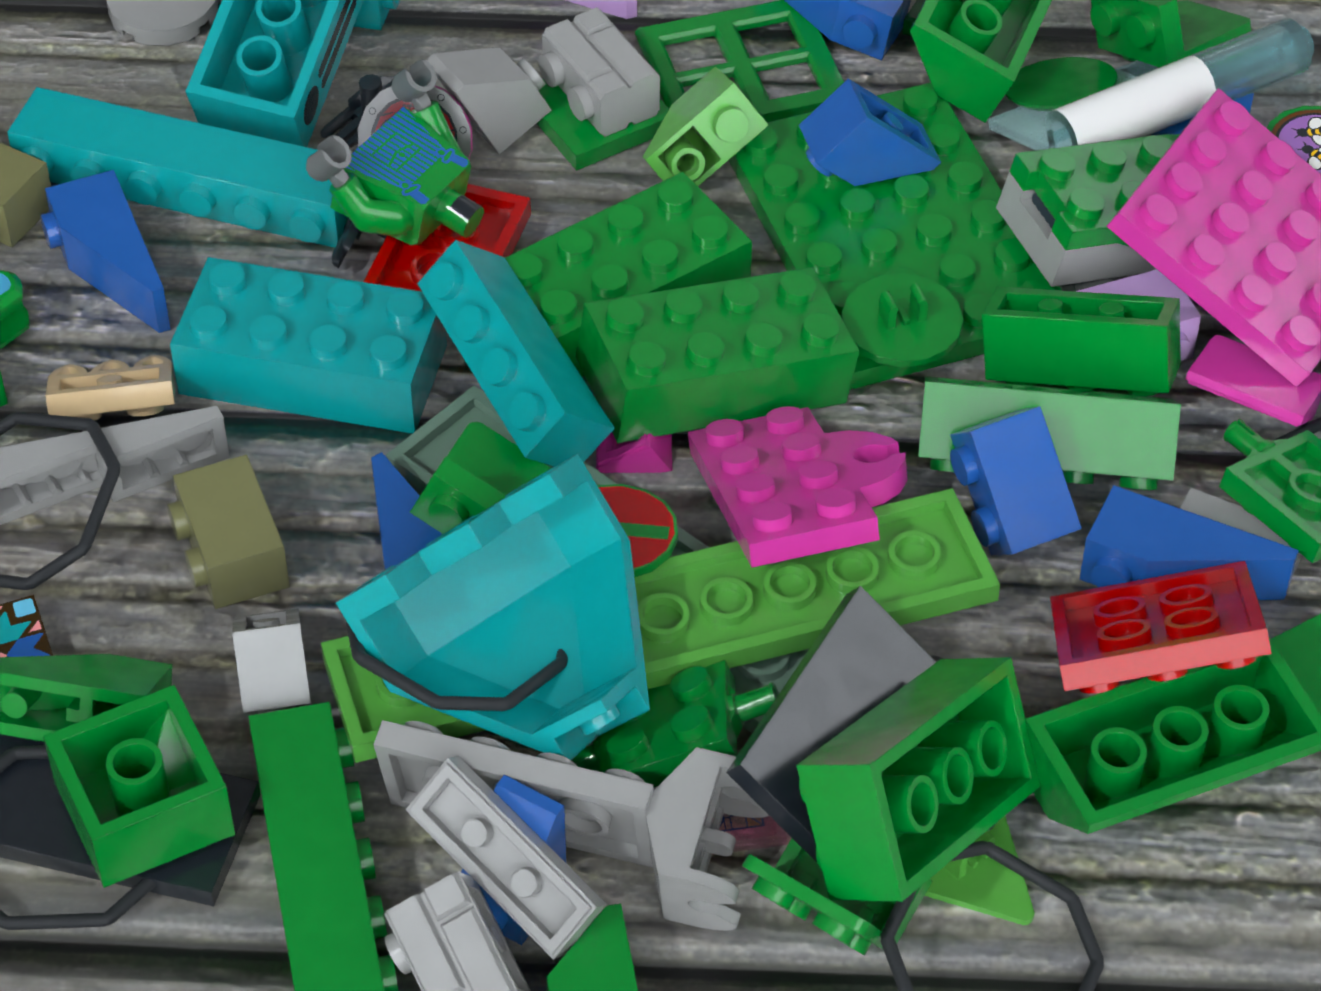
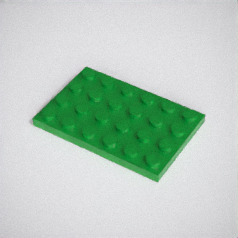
(914, 224)

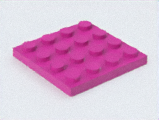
(1237, 231)

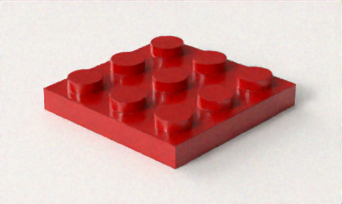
(1158, 627)

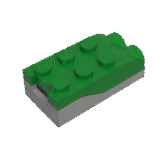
(1067, 197)

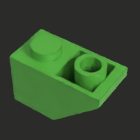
(703, 129)

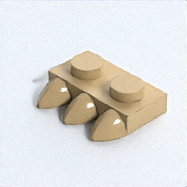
(112, 388)

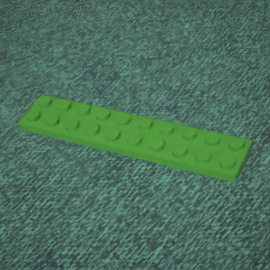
(720, 609)

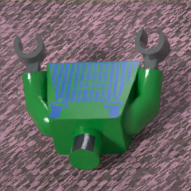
(405, 173)

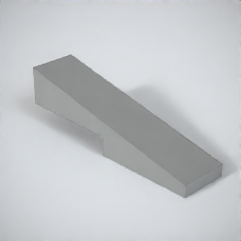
(148, 453)

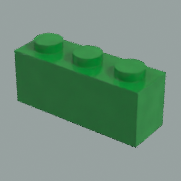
(1082, 340)

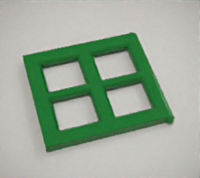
(738, 64)

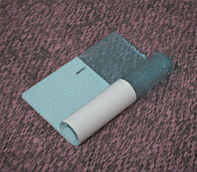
(1157, 98)

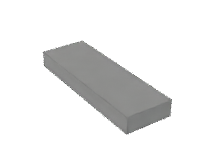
(505, 857)

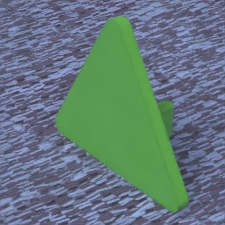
(984, 883)

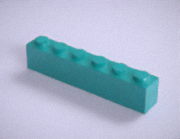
(180, 165)

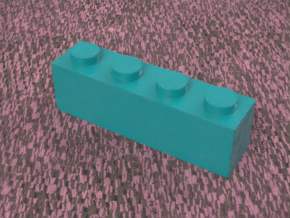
(514, 355)

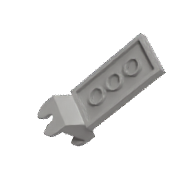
(604, 812)

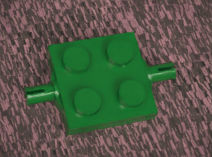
(1279, 484)
(686, 714)

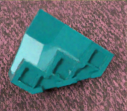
(501, 599)

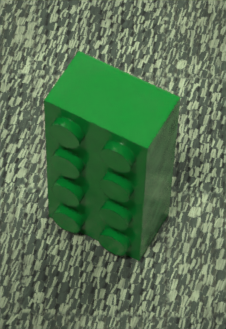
(638, 246)
(715, 353)
(918, 779)

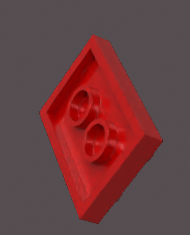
(498, 233)

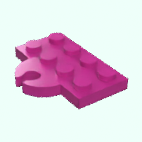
(795, 487)

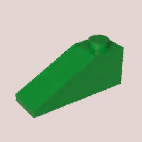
(61, 690)

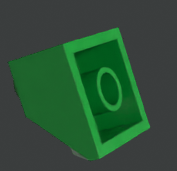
(139, 785)

